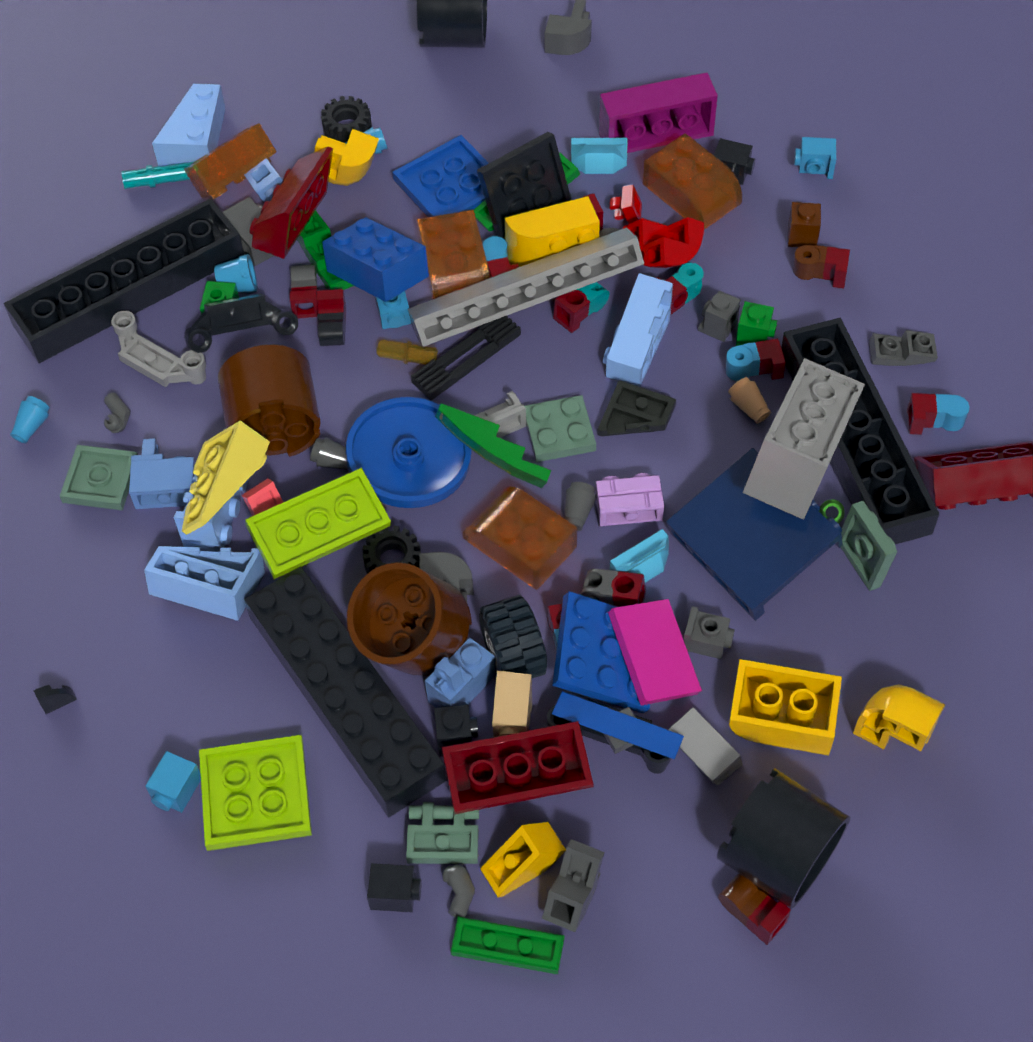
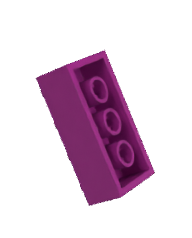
(659, 112)

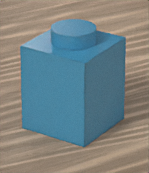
(173, 782)

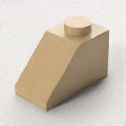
(512, 703)

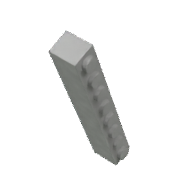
(525, 286)

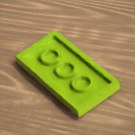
(317, 523)

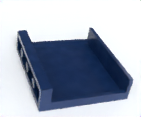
(747, 542)

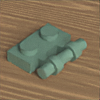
(441, 843)

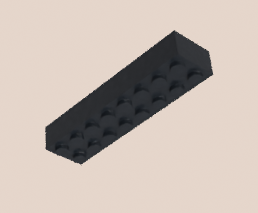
(123, 280)
(870, 452)
(346, 692)

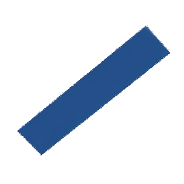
(618, 725)

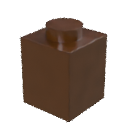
(804, 224)

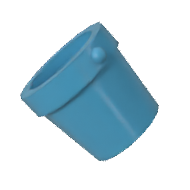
(238, 271)

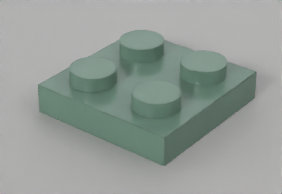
(559, 428)
(98, 477)
(867, 545)

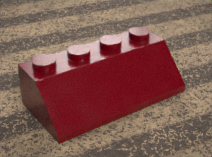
(292, 204)
(978, 474)
(517, 767)

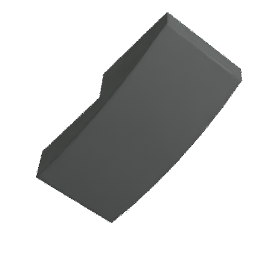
(909, 349)

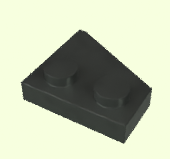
(635, 411)

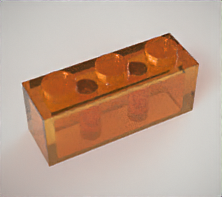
(230, 161)

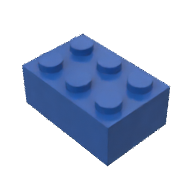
(376, 259)

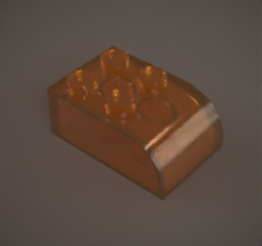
(692, 181)
(452, 251)
(523, 536)

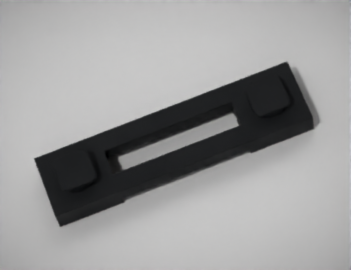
(433, 379)

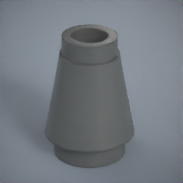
(329, 454)
(578, 503)

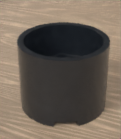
(452, 23)
(783, 838)

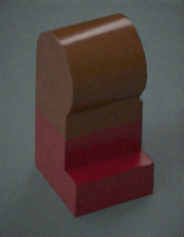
(823, 263)
(754, 908)

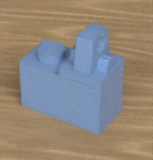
(158, 480)
(461, 676)

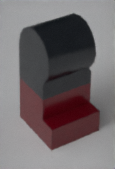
(331, 317)

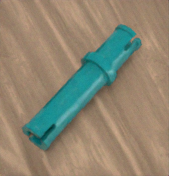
(155, 175)

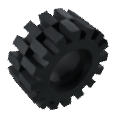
(342, 111)
(388, 541)

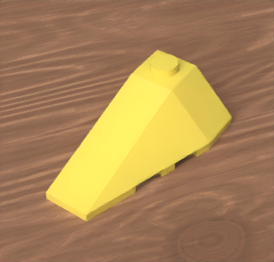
(222, 469)

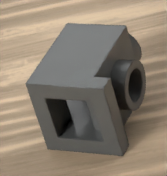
(720, 316)
(708, 634)

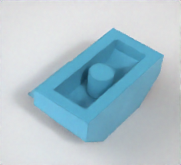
(599, 154)
(644, 558)

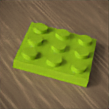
(254, 792)

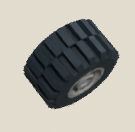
(513, 636)

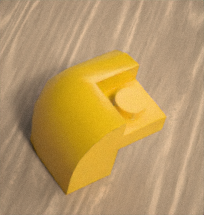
(349, 160)
(900, 714)

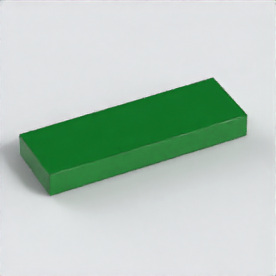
(507, 945)

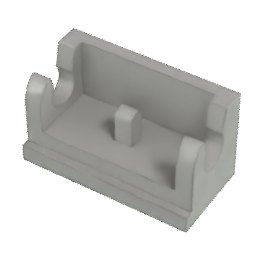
(509, 415)
(706, 747)

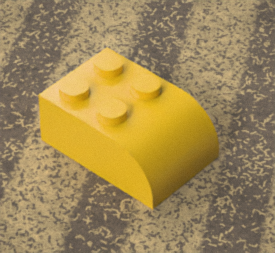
(550, 230)
(785, 707)

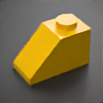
(523, 857)

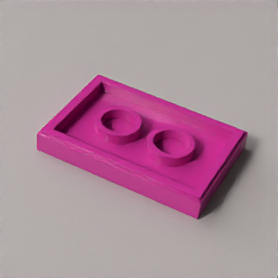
(654, 652)

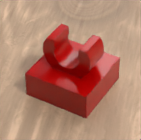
(627, 206)

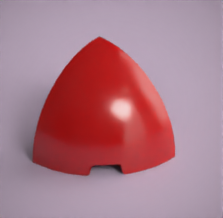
(668, 245)

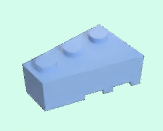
(192, 127)
(639, 330)
(217, 530)
(205, 578)

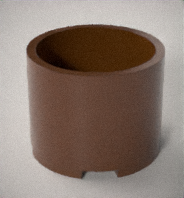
(273, 395)
(391, 605)

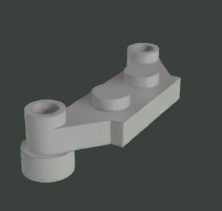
(154, 360)

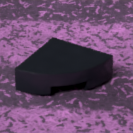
(53, 699)

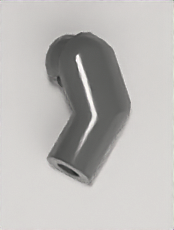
(120, 413)
(461, 883)

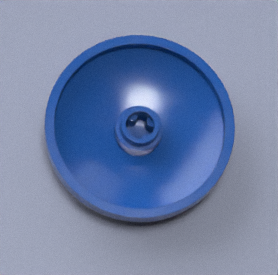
(407, 453)

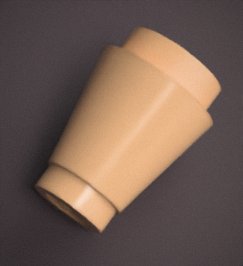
(749, 399)

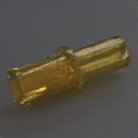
(406, 352)

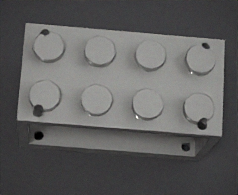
(803, 438)

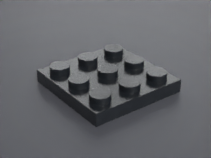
(524, 181)

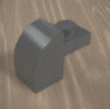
(569, 34)
(449, 569)
(574, 886)

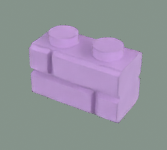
(629, 500)

